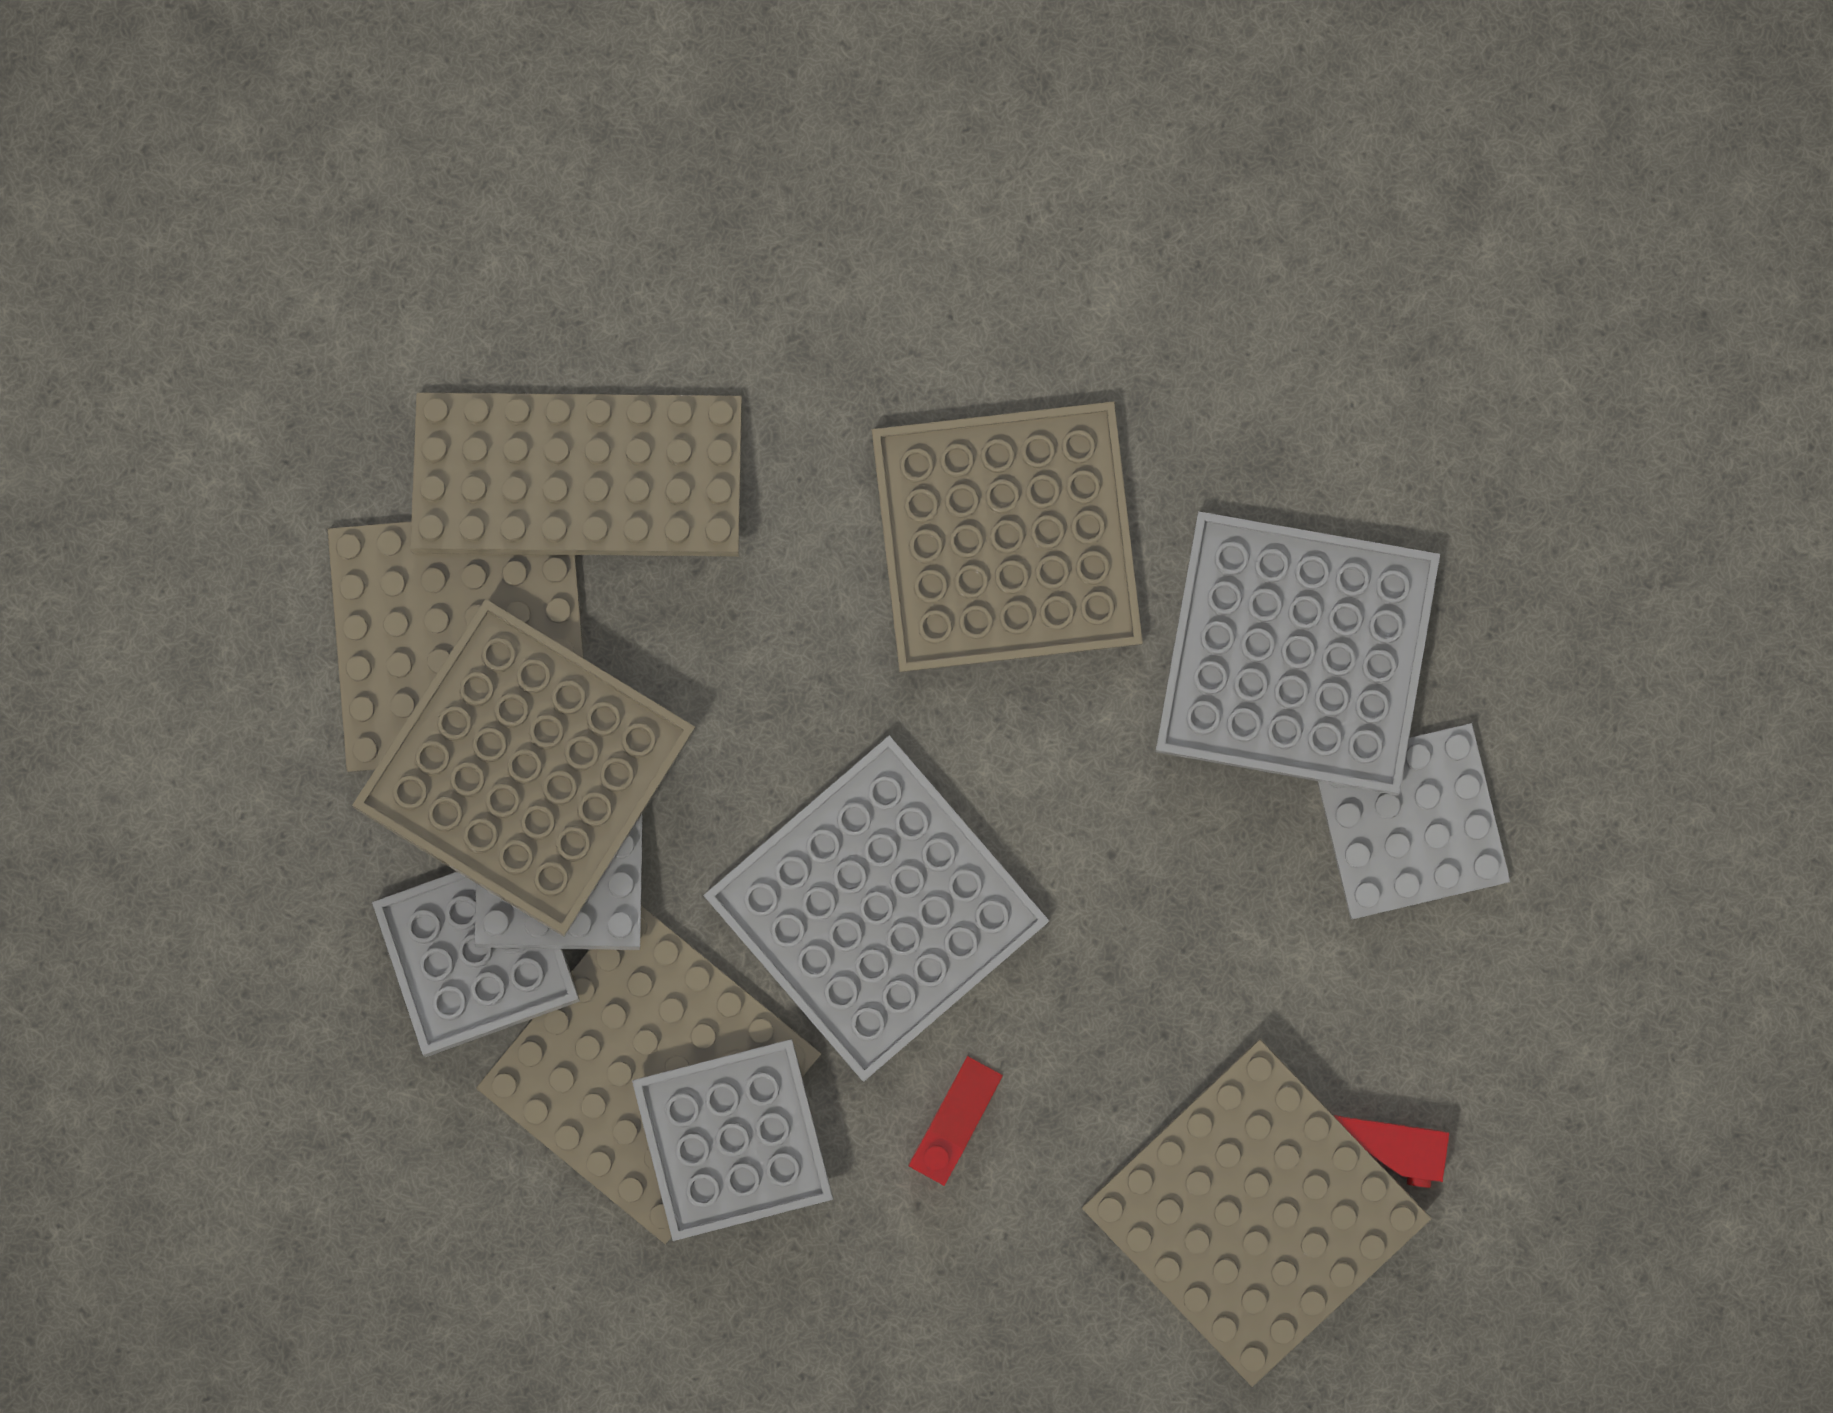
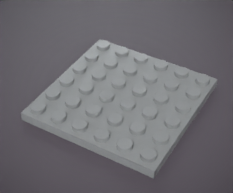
(1298, 653)
(876, 908)

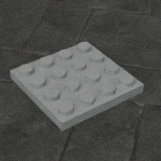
(1425, 841)
(606, 921)
(460, 988)
(732, 1140)

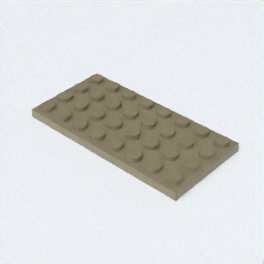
(576, 474)

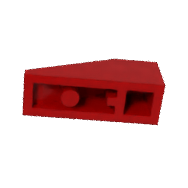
(955, 1121)
(1402, 1148)

